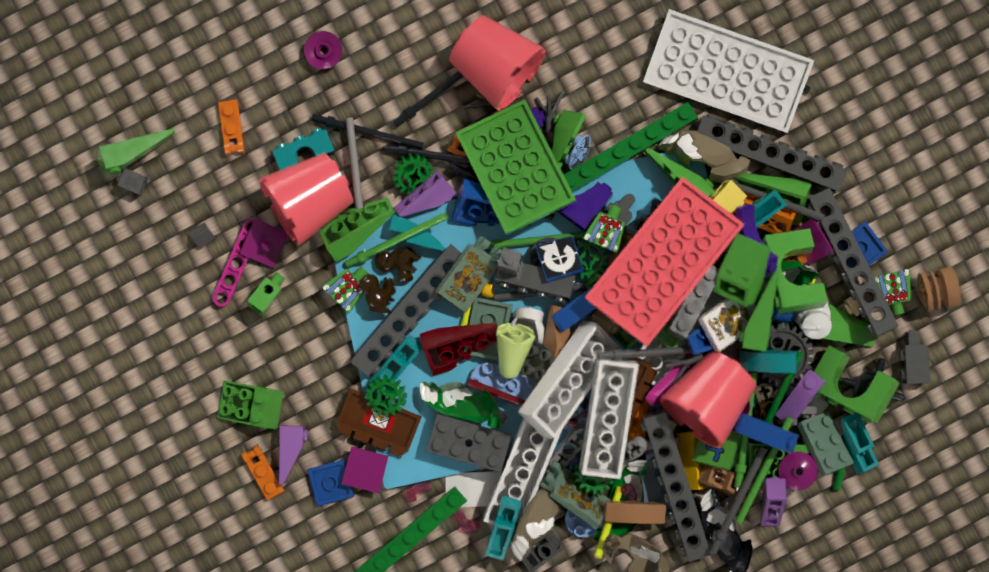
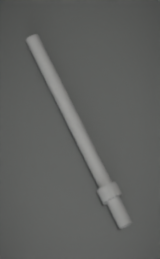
(354, 163)

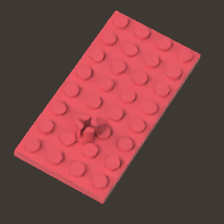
(664, 261)

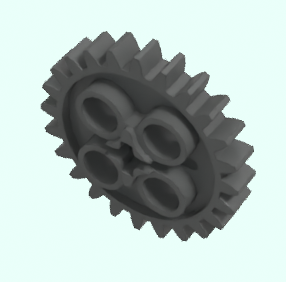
(796, 339)

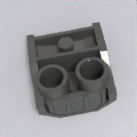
(542, 552)

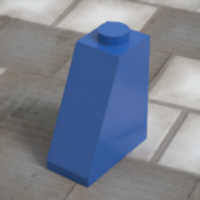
(573, 312)
(766, 433)

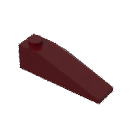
(446, 345)

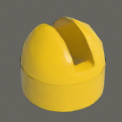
(488, 290)

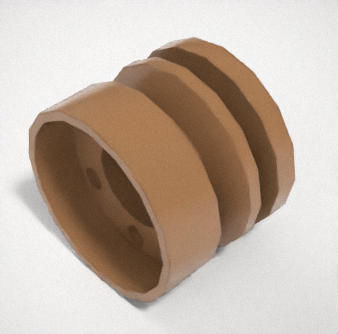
(934, 290)

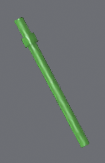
(530, 240)
(365, 255)
(740, 466)
(761, 476)

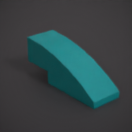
(767, 207)
(422, 239)
(400, 359)
(769, 361)
(858, 443)
(503, 527)

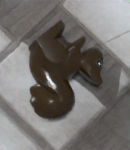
(399, 258)
(375, 296)

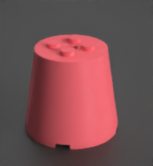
(496, 60)
(307, 196)
(710, 397)

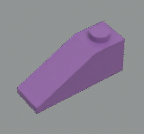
(430, 194)
(801, 396)
(291, 444)
(773, 501)

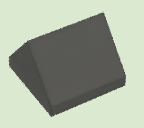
(202, 235)

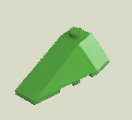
(565, 132)
(676, 172)
(759, 326)
(847, 329)

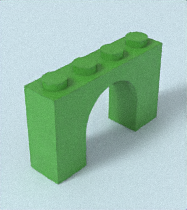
(788, 295)
(870, 404)

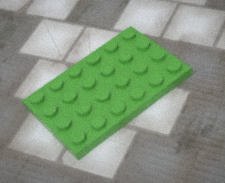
(515, 167)

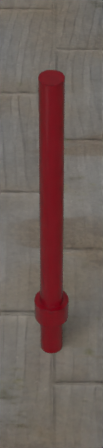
(507, 397)

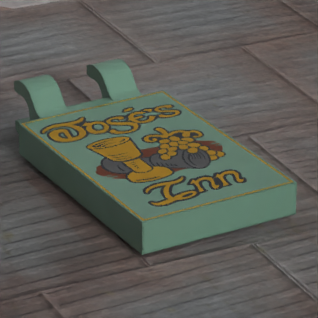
(469, 274)
(564, 491)

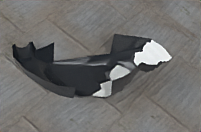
(732, 550)

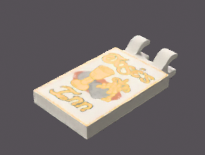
(725, 322)

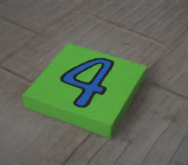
(718, 457)

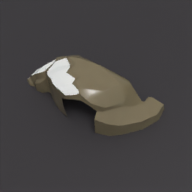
(699, 147)
(534, 523)
(646, 556)

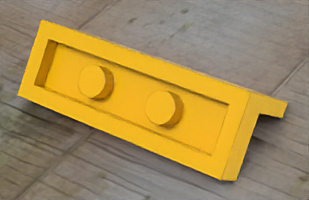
(692, 469)

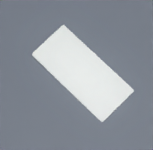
(474, 486)

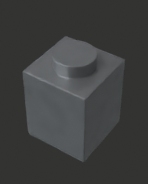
(132, 181)
(510, 261)

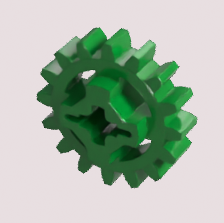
(407, 168)
(596, 258)
(382, 402)
(591, 483)

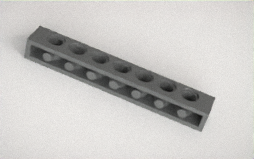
(836, 170)
(877, 327)
(361, 359)
(699, 547)

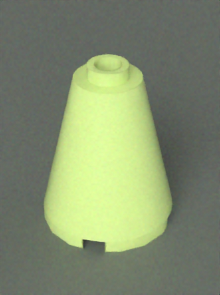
(513, 348)

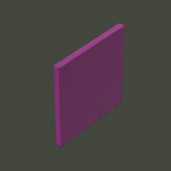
(264, 243)
(822, 246)
(365, 469)

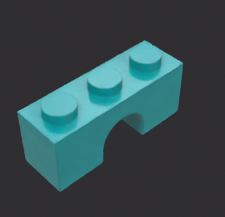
(318, 141)

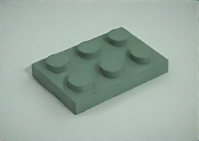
(485, 312)
(825, 443)

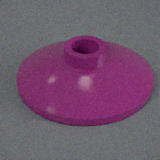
(321, 40)
(789, 465)

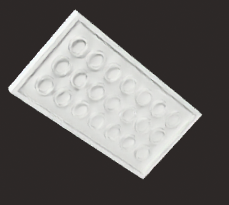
(728, 71)

